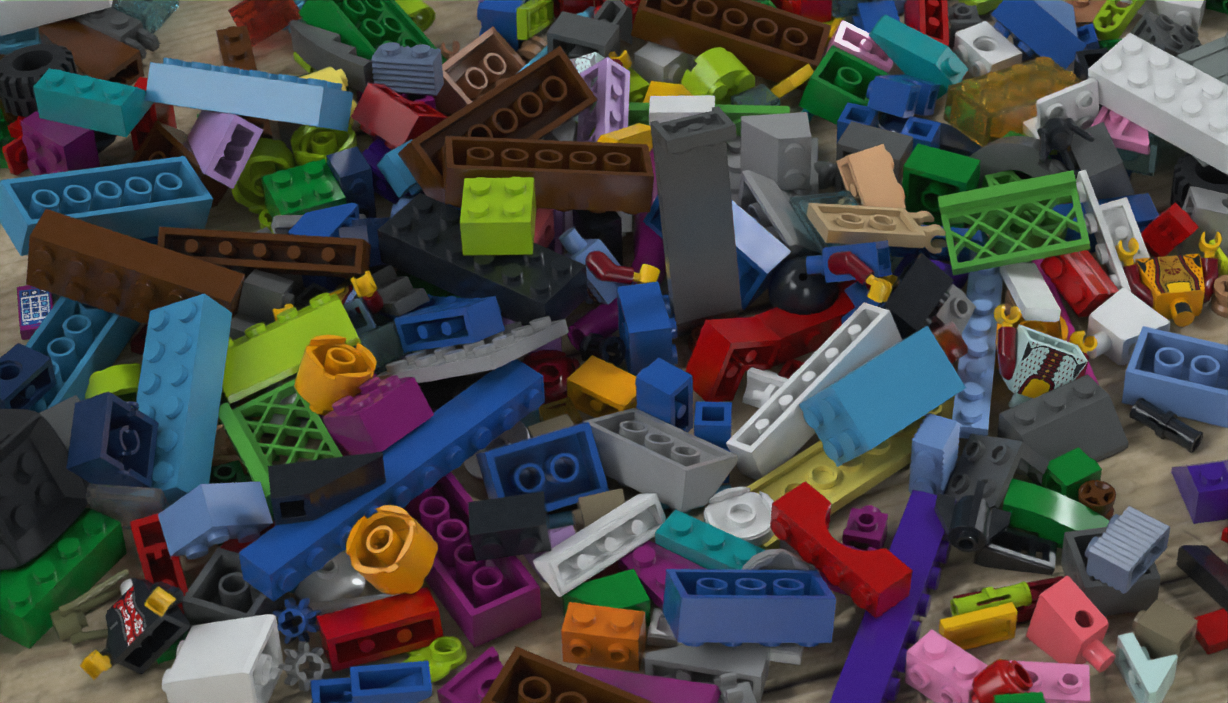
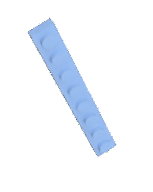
(977, 366)

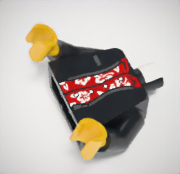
(139, 627)

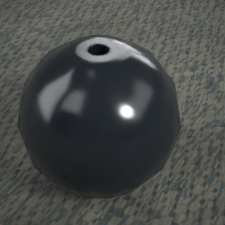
(798, 293)

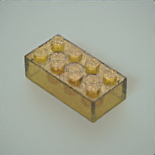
(1003, 99)

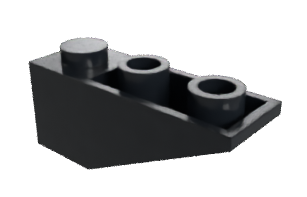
(318, 486)

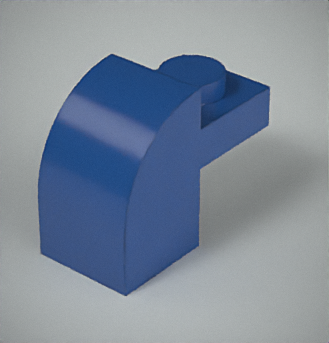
(714, 423)

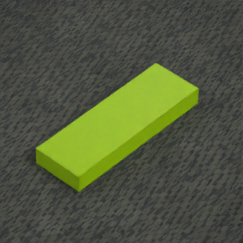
(534, 17)

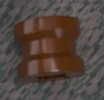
(1098, 497)

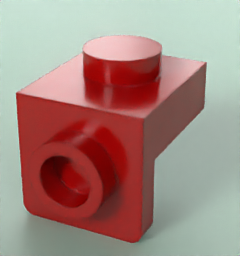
(1168, 230)

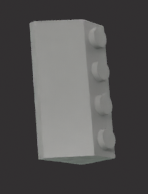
(660, 458)

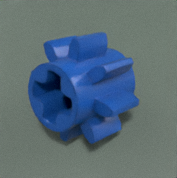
(308, 617)

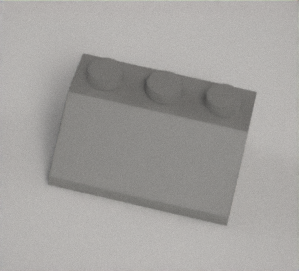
(771, 208)

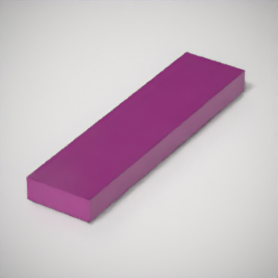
(655, 688)

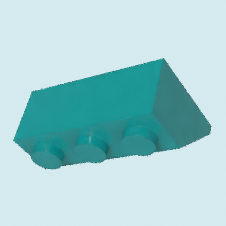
(90, 102)

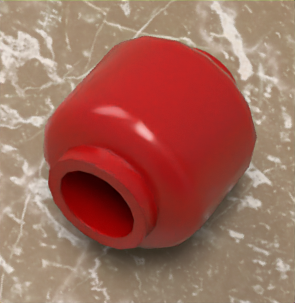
(999, 679)

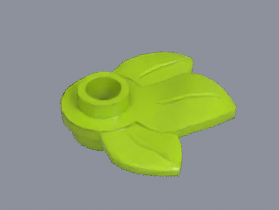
(443, 656)

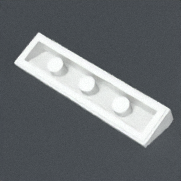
(601, 543)

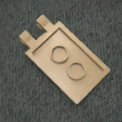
(871, 224)

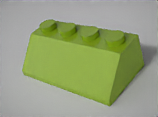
(276, 350)

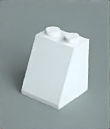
(226, 662)

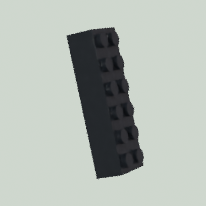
(428, 245)

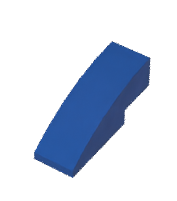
(377, 684)

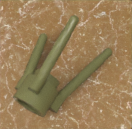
(70, 618)

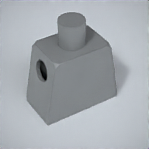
(1210, 213)

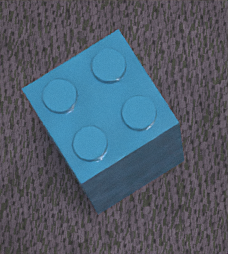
(882, 396)

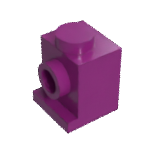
(866, 526)

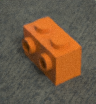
(603, 636)

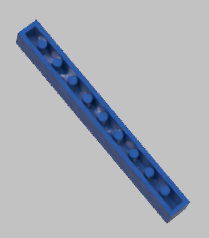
(411, 466)

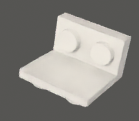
(1073, 102)

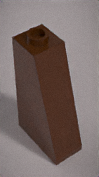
(95, 52)

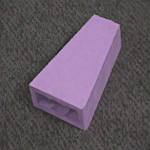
(223, 145)

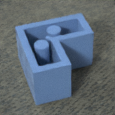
(214, 515)

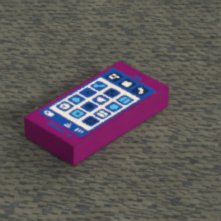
(32, 309)

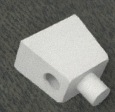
(1119, 324)

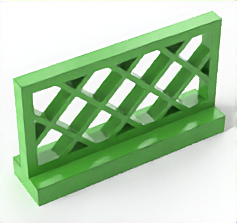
(1008, 202)
(247, 443)

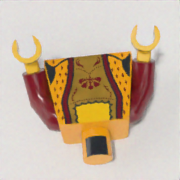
(1173, 284)

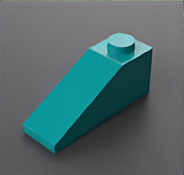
(918, 53)

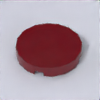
(555, 371)

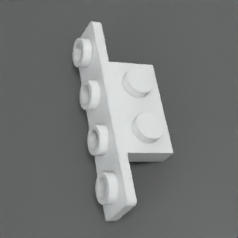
(1110, 224)

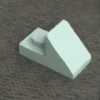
(1145, 678)

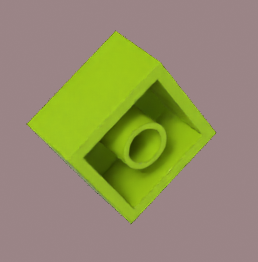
(498, 216)

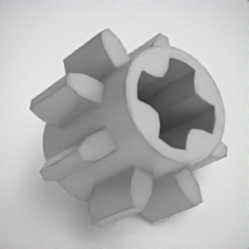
(292, 662)

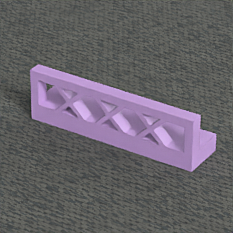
(612, 100)

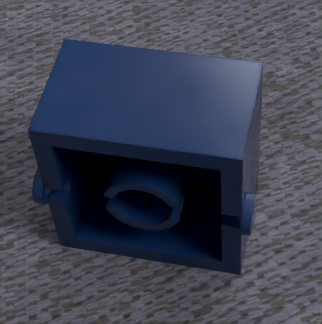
(112, 442)

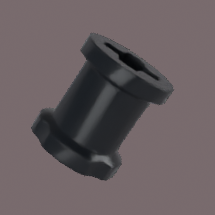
(609, 344)

